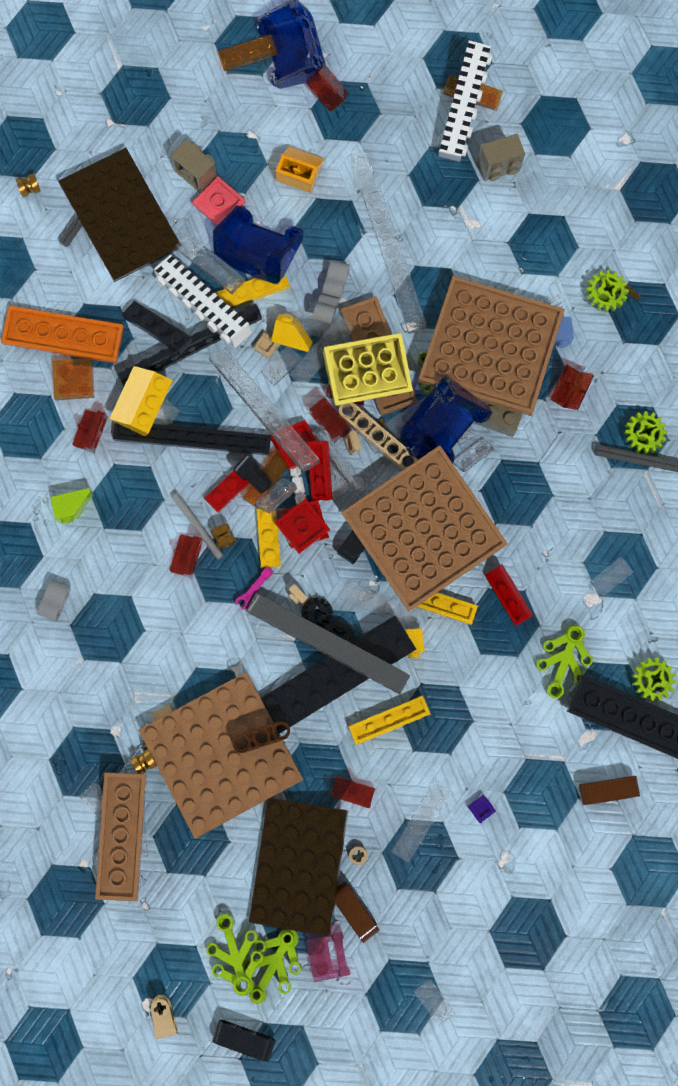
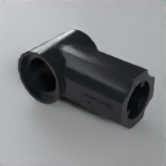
(248, 470)

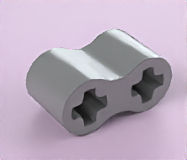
(336, 279)
(325, 309)
(54, 600)

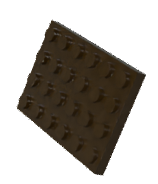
(119, 214)
(298, 866)

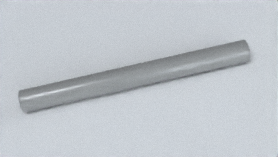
(197, 526)

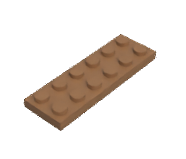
(371, 323)
(121, 837)

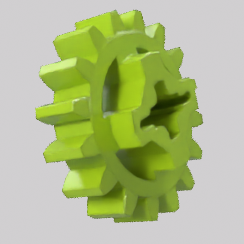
(610, 283)
(647, 439)
(661, 683)

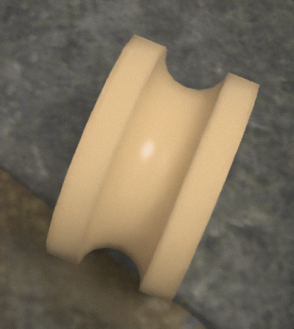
(363, 858)

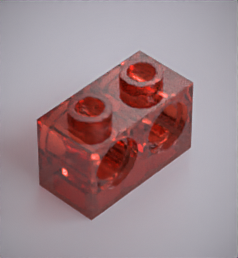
(329, 419)

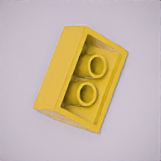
(140, 400)

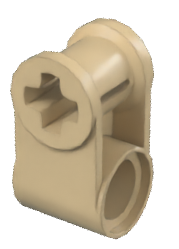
(163, 1020)

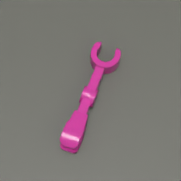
(265, 575)

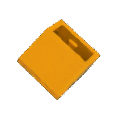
(298, 169)

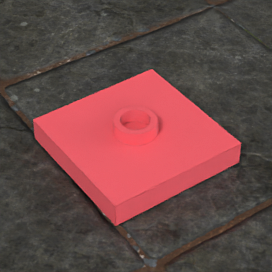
(217, 200)

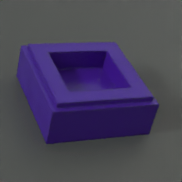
(481, 809)

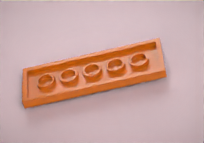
(62, 334)

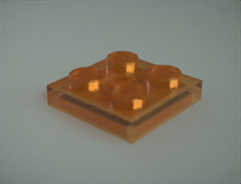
(73, 379)

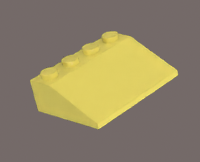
(367, 369)

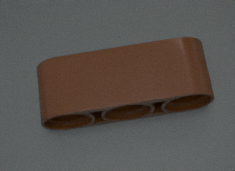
(253, 744)
(609, 790)
(355, 912)

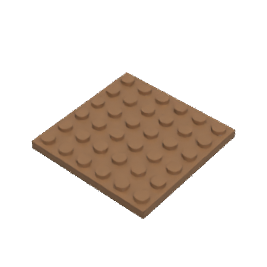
(492, 344)
(424, 528)
(199, 759)

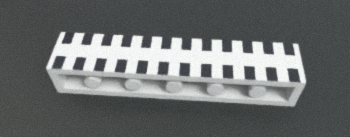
(464, 101)
(202, 301)

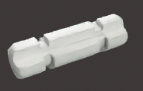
(295, 473)

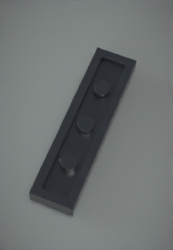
(157, 327)

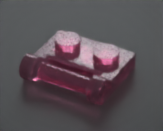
(321, 959)

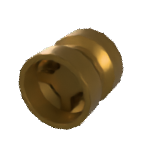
(32, 182)
(223, 536)
(139, 763)

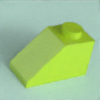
(70, 505)

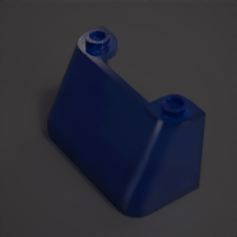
(295, 41)
(255, 248)
(443, 419)

